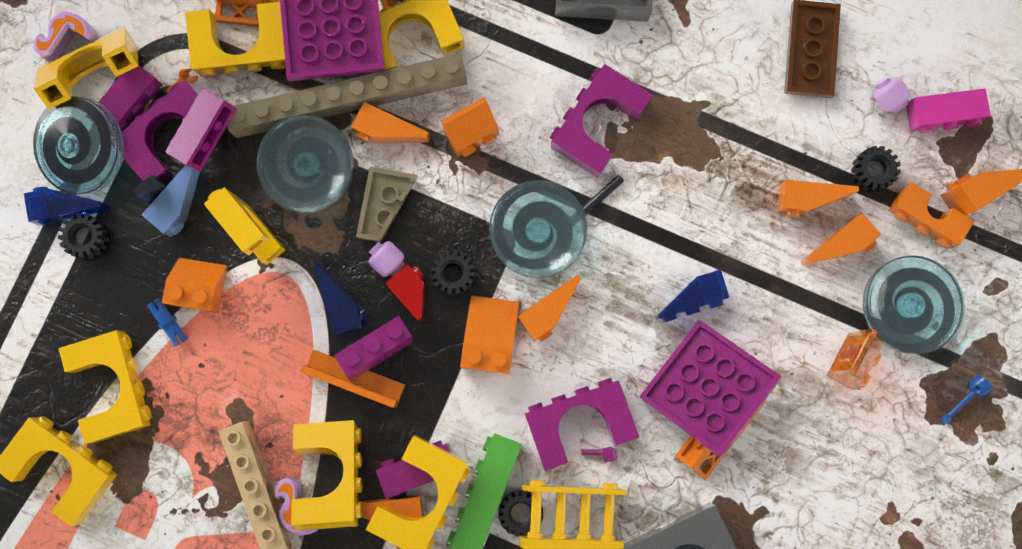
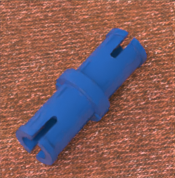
(167, 322)

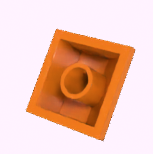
(470, 128)
(195, 285)

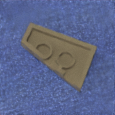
(382, 201)

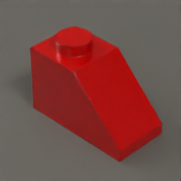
(409, 289)

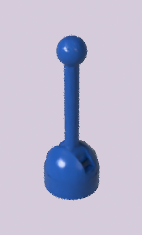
(978, 386)

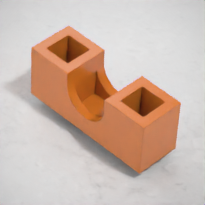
(911, 208)

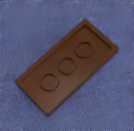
(812, 48)

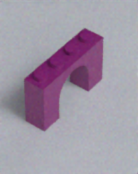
(606, 88)
(139, 135)
(606, 399)

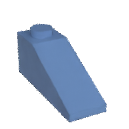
(173, 204)

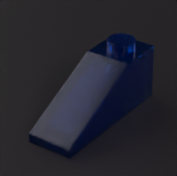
(52, 206)
(341, 309)

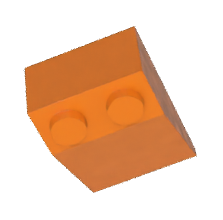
(975, 192)
(489, 335)

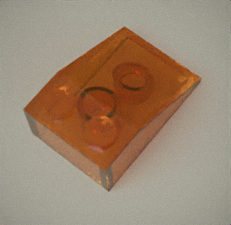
(856, 359)

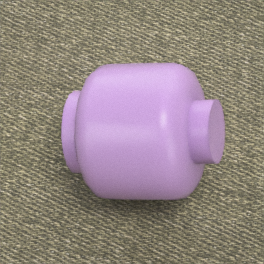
(892, 94)
(386, 259)

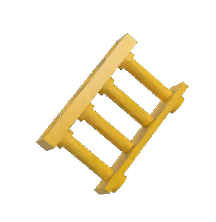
(559, 538)

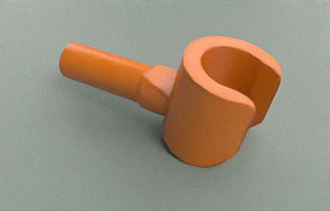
(184, 75)

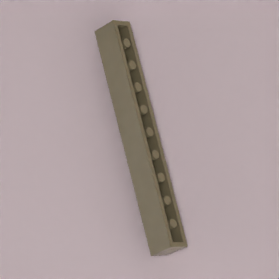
(350, 94)

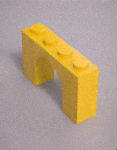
(433, 13)
(208, 56)
(58, 77)
(243, 225)
(130, 410)
(89, 475)
(342, 505)
(418, 532)

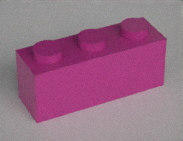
(948, 110)

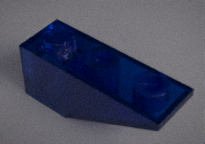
(701, 291)

